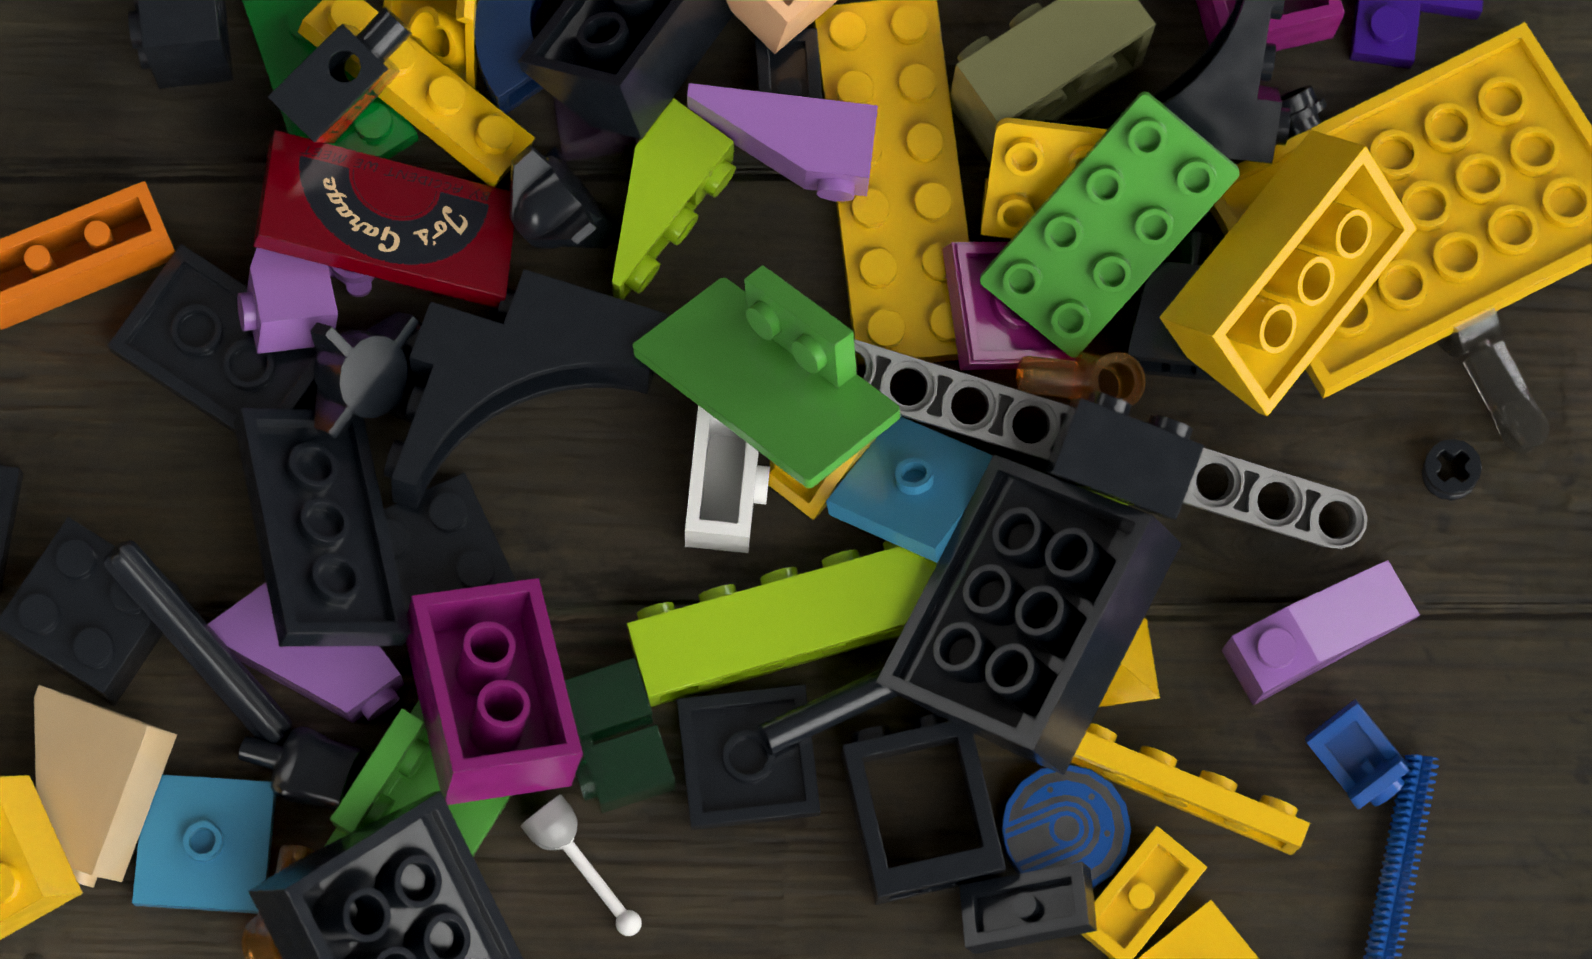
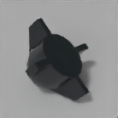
(554, 206)
(360, 372)

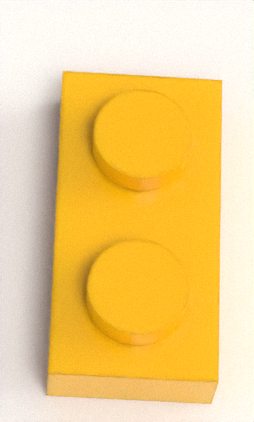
(1143, 895)

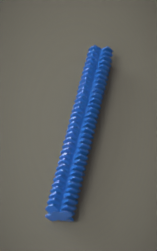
(1400, 859)

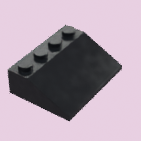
(1030, 612)
(387, 894)

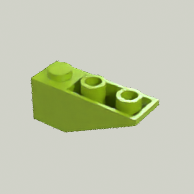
(668, 179)

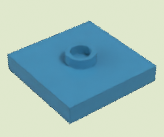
(910, 487)
(205, 844)

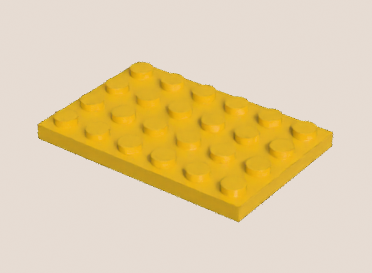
(1490, 174)

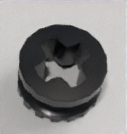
(1452, 488)

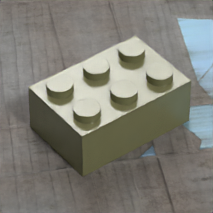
(1047, 63)

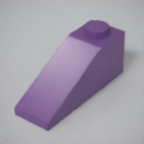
(804, 138)
(285, 301)
(1318, 631)

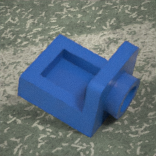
(1359, 756)

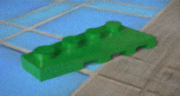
(275, 25)

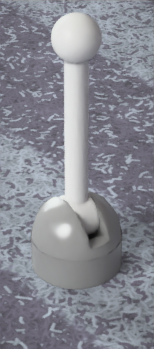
(555, 829)

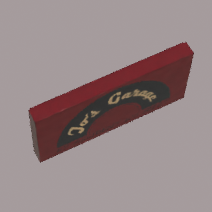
(385, 219)

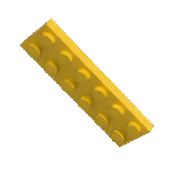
(914, 200)

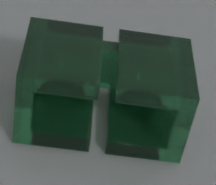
(627, 766)

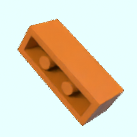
(80, 253)

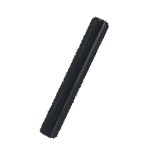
(197, 642)

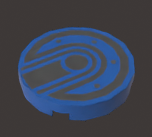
(1066, 821)

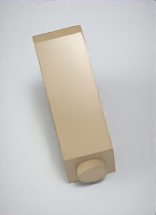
(96, 780)

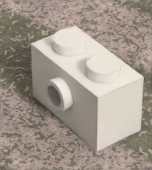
(722, 488)

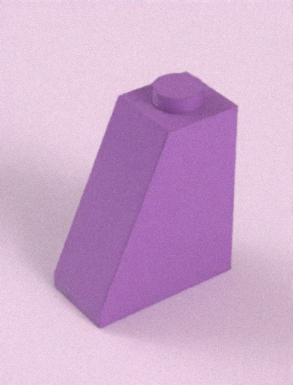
(339, 678)

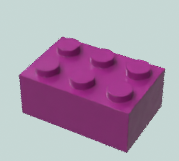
(492, 691)

